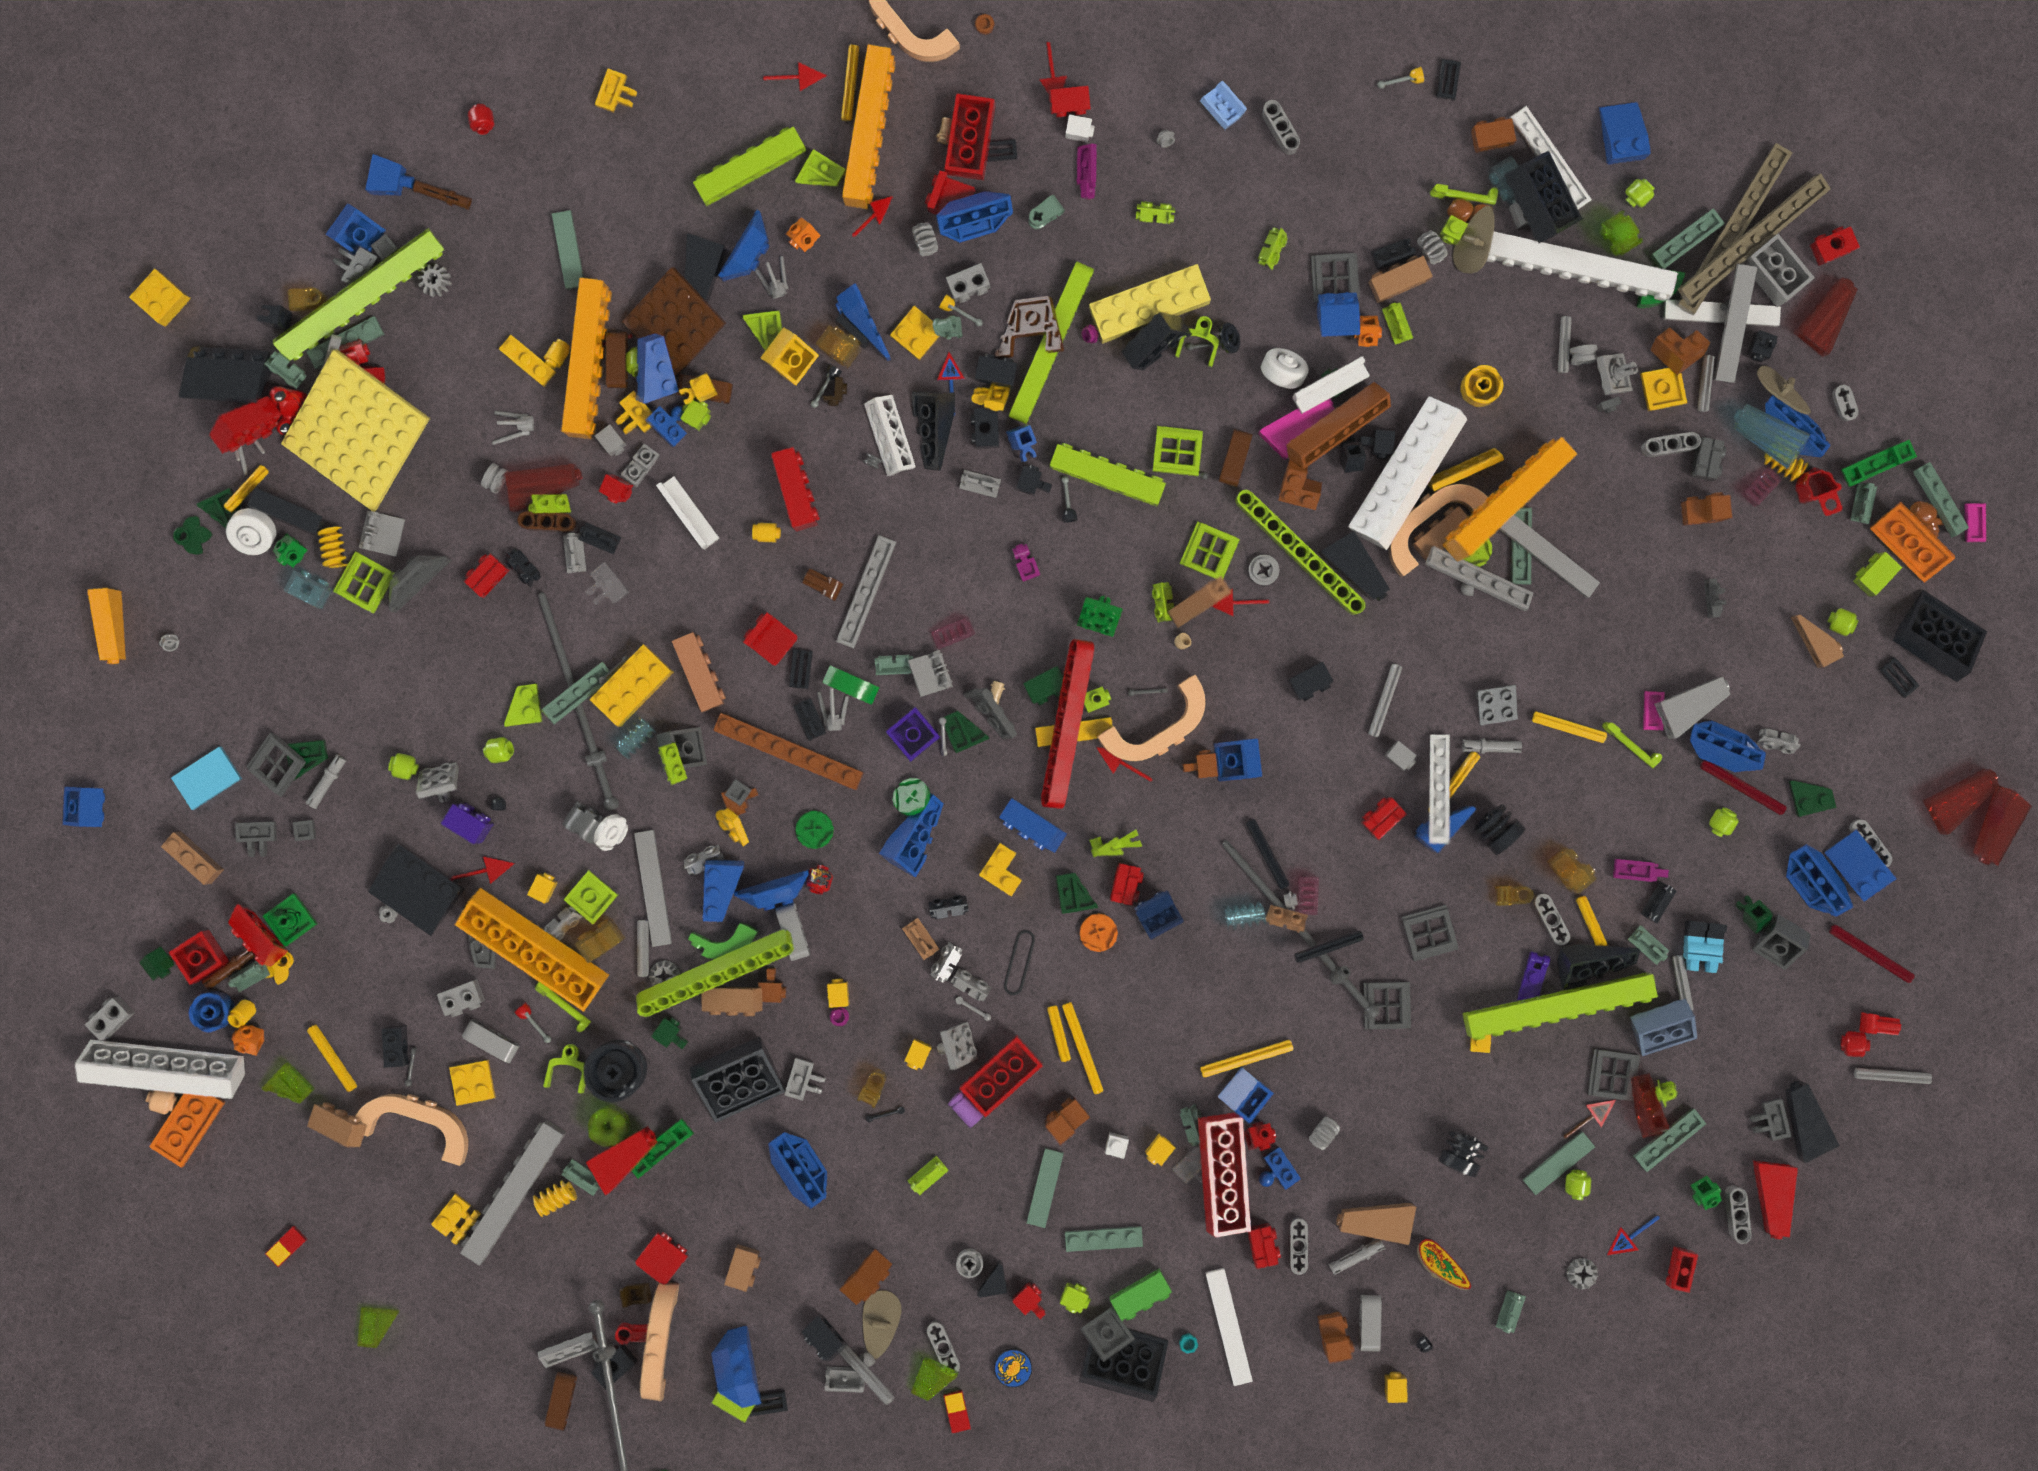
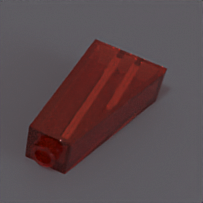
(1826, 319)
(539, 482)
(1959, 800)
(2000, 825)

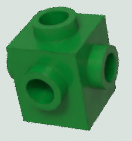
(289, 551)
(1706, 1193)

